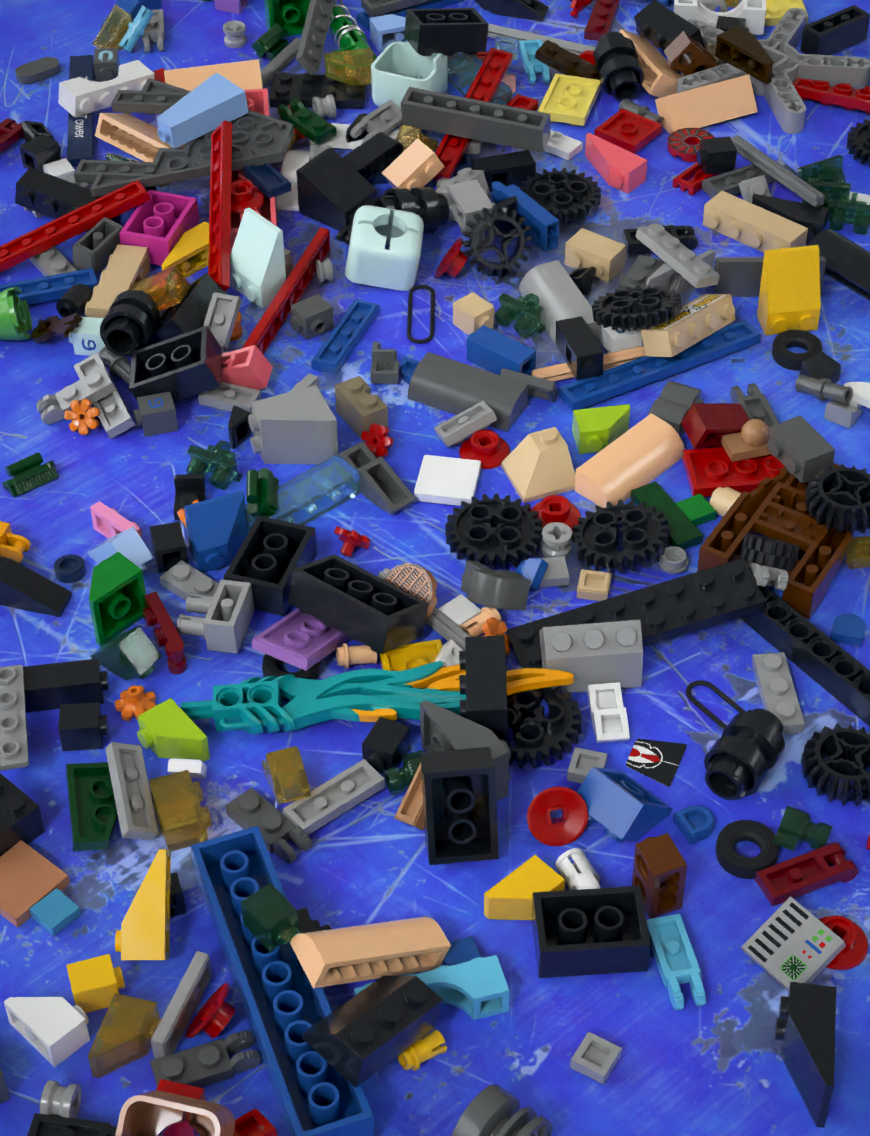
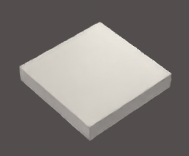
(447, 480)

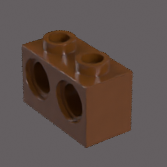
(688, 55)
(660, 874)

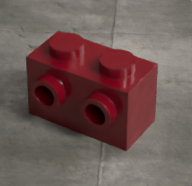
(710, 421)

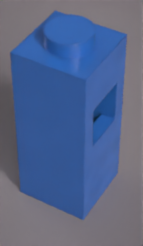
(496, 351)

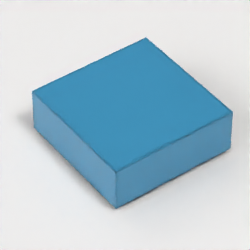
(55, 911)

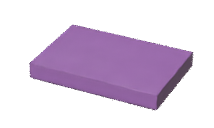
(299, 640)

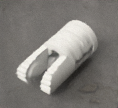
(584, 877)

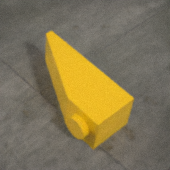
(191, 251)
(147, 921)

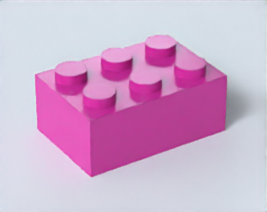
(160, 223)

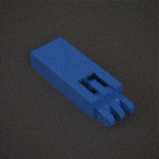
(542, 223)

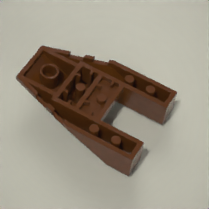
(780, 513)

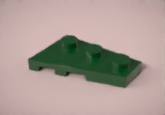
(91, 805)

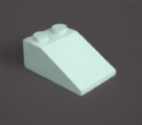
(257, 259)

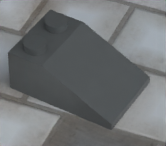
(449, 731)

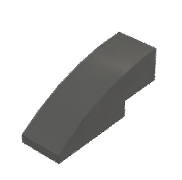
(378, 480)

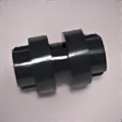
(618, 66)
(422, 201)
(129, 322)
(744, 754)

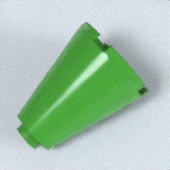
(14, 315)

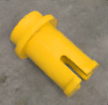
(422, 1051)

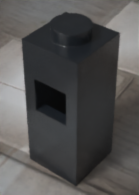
(506, 168)
(579, 348)
(64, 683)

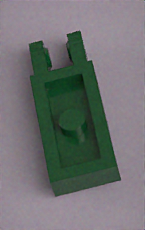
(307, 122)

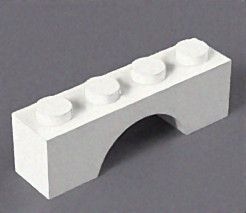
(752, 10)
(86, 96)

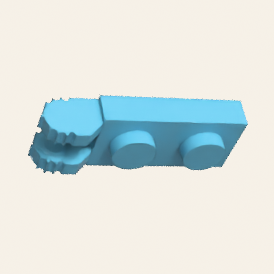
(532, 65)
(675, 959)

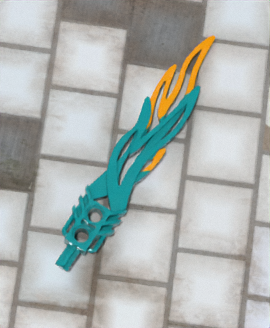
(257, 701)

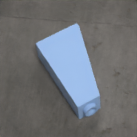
(202, 111)

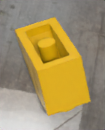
(513, 895)

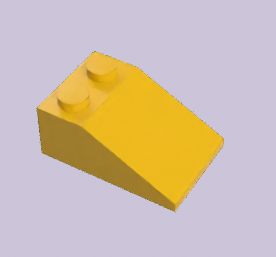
(790, 290)

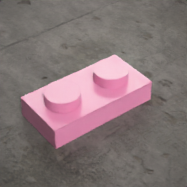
(109, 521)

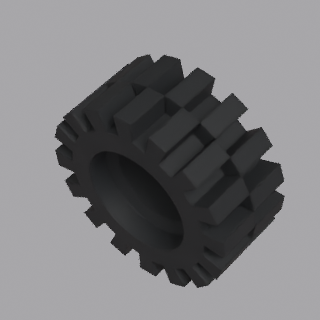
(769, 552)

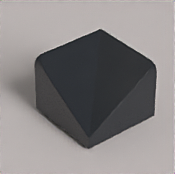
(820, 367)

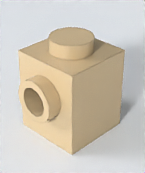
(472, 313)

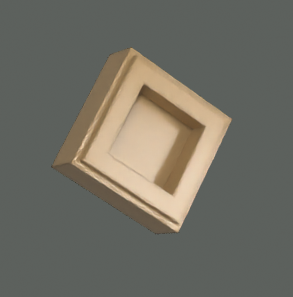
(593, 585)

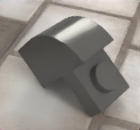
(495, 587)

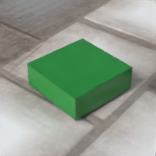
(697, 509)

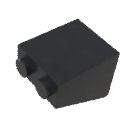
(332, 190)

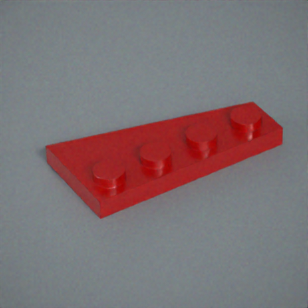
(839, 94)

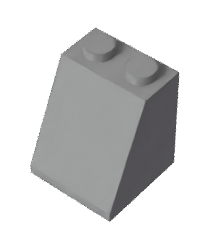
(293, 428)

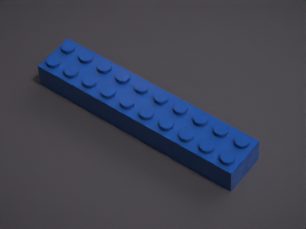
(276, 993)

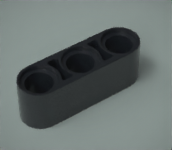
(374, 155)

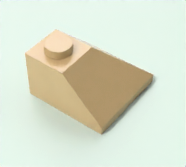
(540, 466)

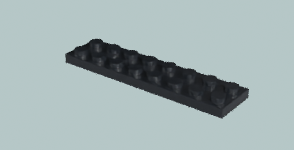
(663, 609)

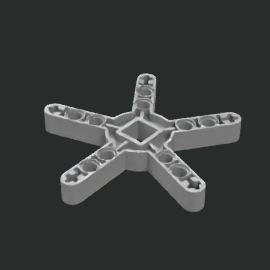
(786, 68)

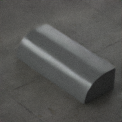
(743, 275)
(459, 386)

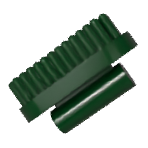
(271, 42)
(29, 474)
(262, 493)

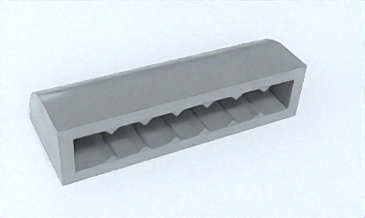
(557, 297)

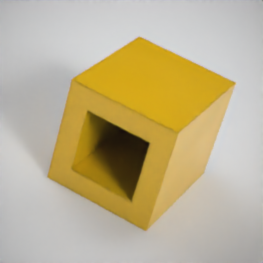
(94, 982)

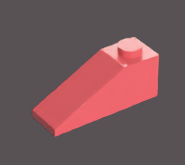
(615, 165)
(246, 368)

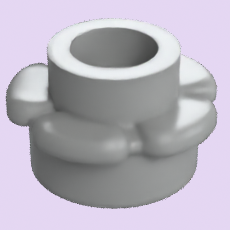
(674, 560)

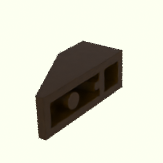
(745, 53)

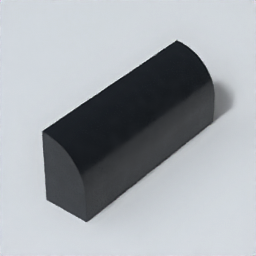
(845, 261)

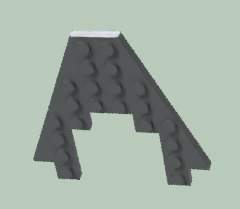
(255, 142)

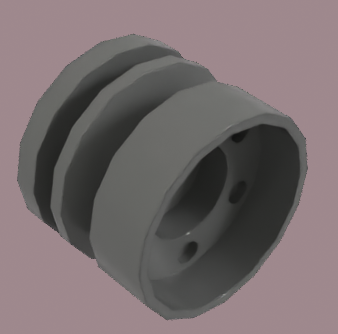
(499, 1114)

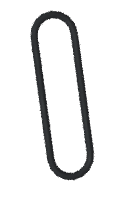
(410, 314)
(717, 691)

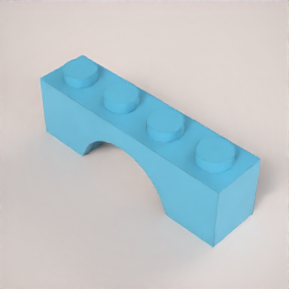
(472, 986)

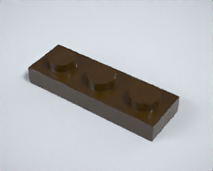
(565, 61)

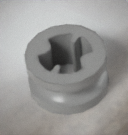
(324, 270)

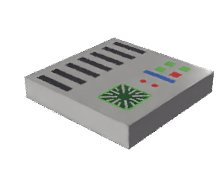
(793, 945)

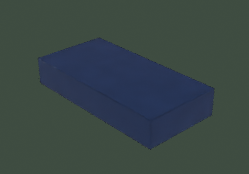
(267, 179)

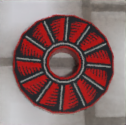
(686, 143)

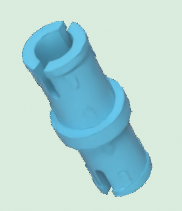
(136, 29)

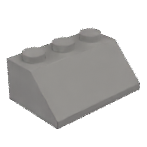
(595, 653)

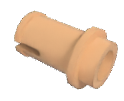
(474, 625)
(355, 655)

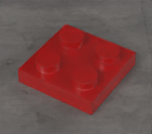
(628, 130)

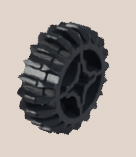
(505, 262)
(840, 499)
(844, 773)

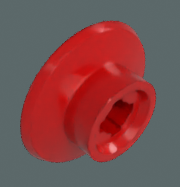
(245, 196)
(452, 261)
(485, 447)
(557, 509)
(562, 829)
(854, 939)
(213, 1015)

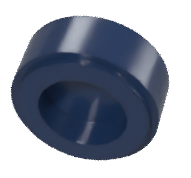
(69, 568)

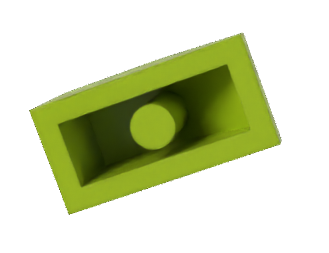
(599, 426)
(172, 733)

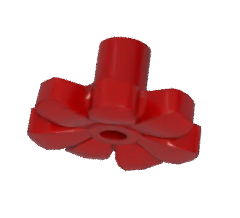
(377, 440)
(351, 541)

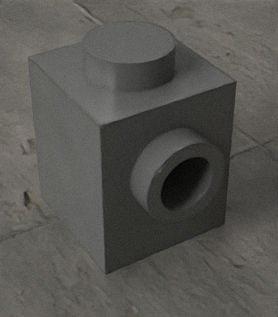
(312, 317)

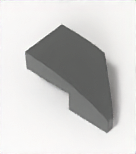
(384, 365)

